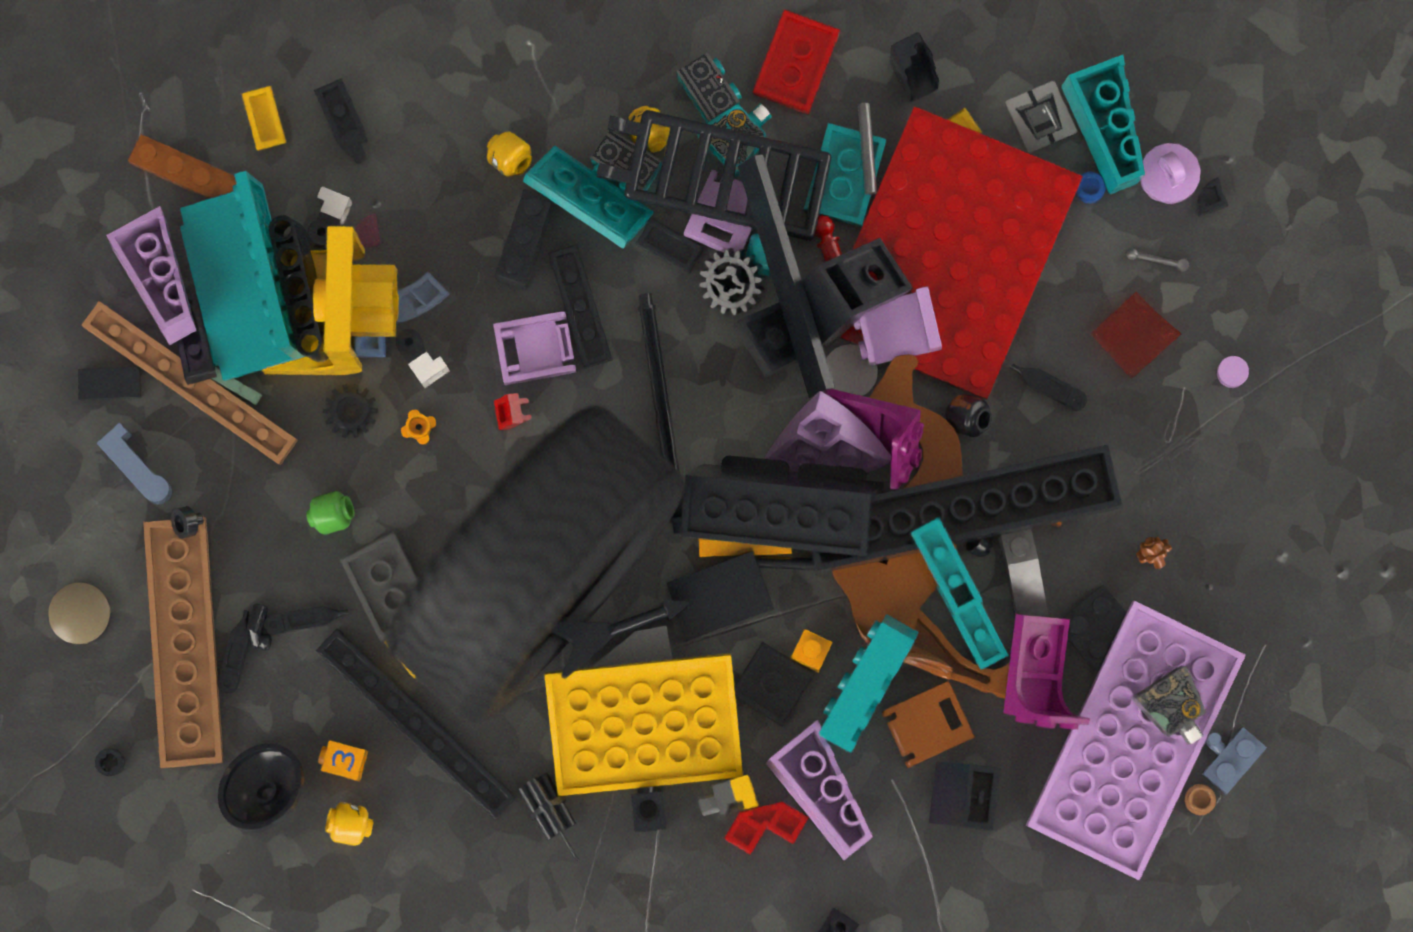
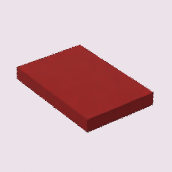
(796, 61)

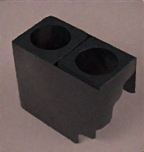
(914, 66)

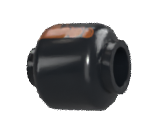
(969, 415)

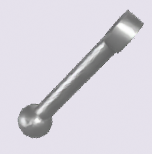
(1182, 265)

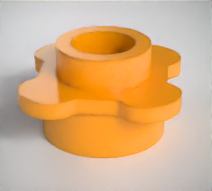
(414, 419)

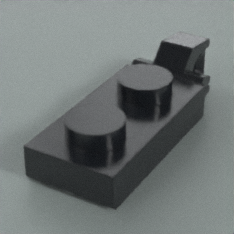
(343, 118)

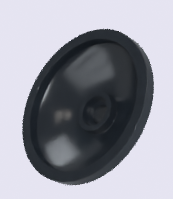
(250, 782)

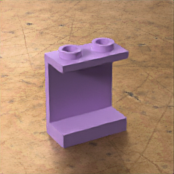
(899, 329)

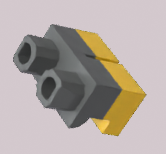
(727, 794)

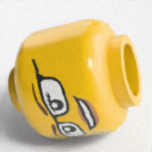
(509, 154)
(348, 824)

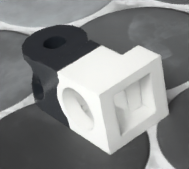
(332, 214)
(413, 351)

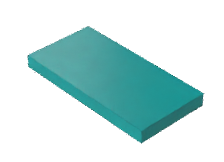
(588, 197)

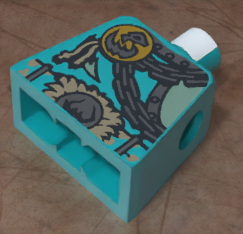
(739, 120)

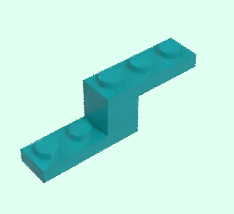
(959, 593)

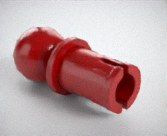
(828, 244)

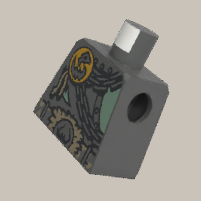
(1173, 704)

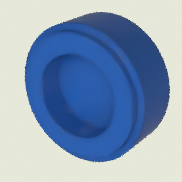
(1091, 187)

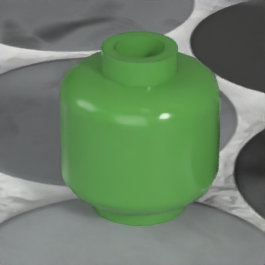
(330, 512)

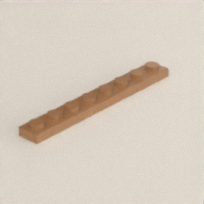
(205, 394)

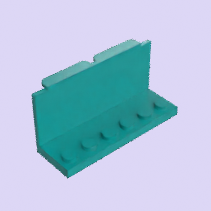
(238, 280)

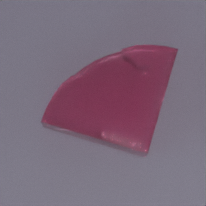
(368, 231)

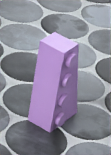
(152, 266)
(819, 787)

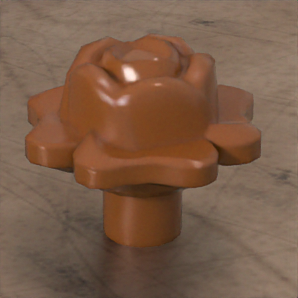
(1154, 551)

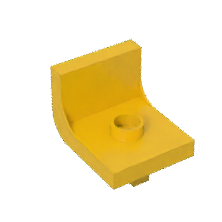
(349, 301)

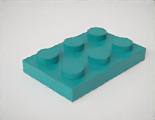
(844, 190)

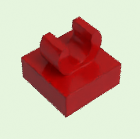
(509, 411)

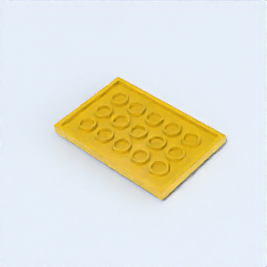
(644, 724)

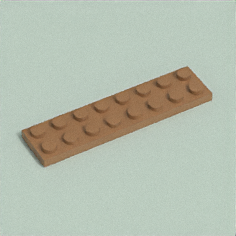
(183, 646)

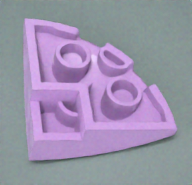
(828, 435)

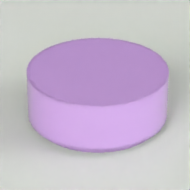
(1232, 371)

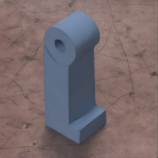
(152, 486)

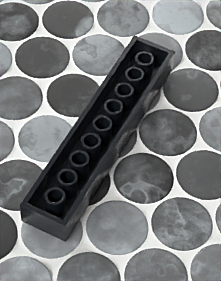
(987, 504)

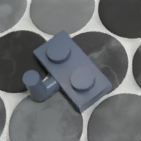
(1232, 759)

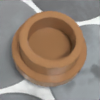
(1200, 799)

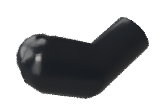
(255, 628)

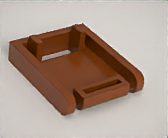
(923, 727)

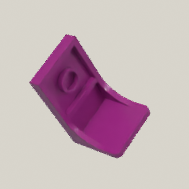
(893, 425)
(1037, 673)

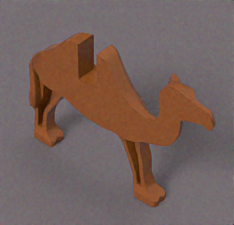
(905, 582)

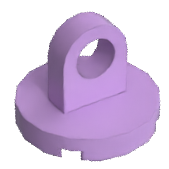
(1170, 173)

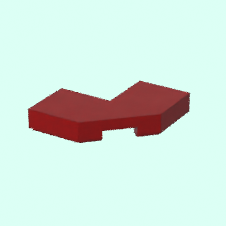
(776, 817)

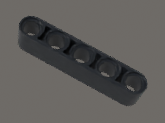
(291, 278)

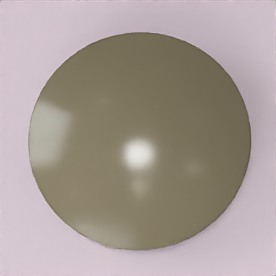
(79, 613)

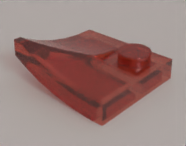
(1135, 334)

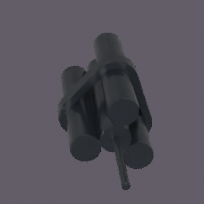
(548, 808)

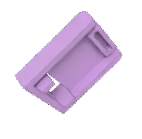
(736, 203)
(539, 345)

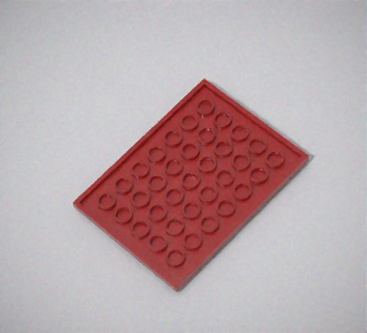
(973, 229)

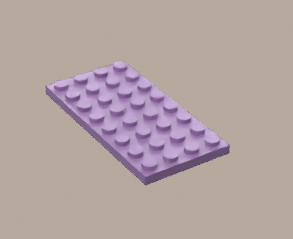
(1120, 772)

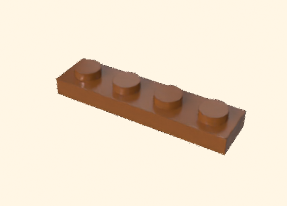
(180, 168)

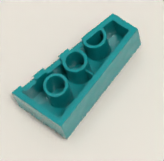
(1107, 122)
(868, 682)

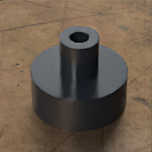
(185, 522)

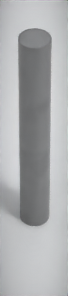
(867, 148)

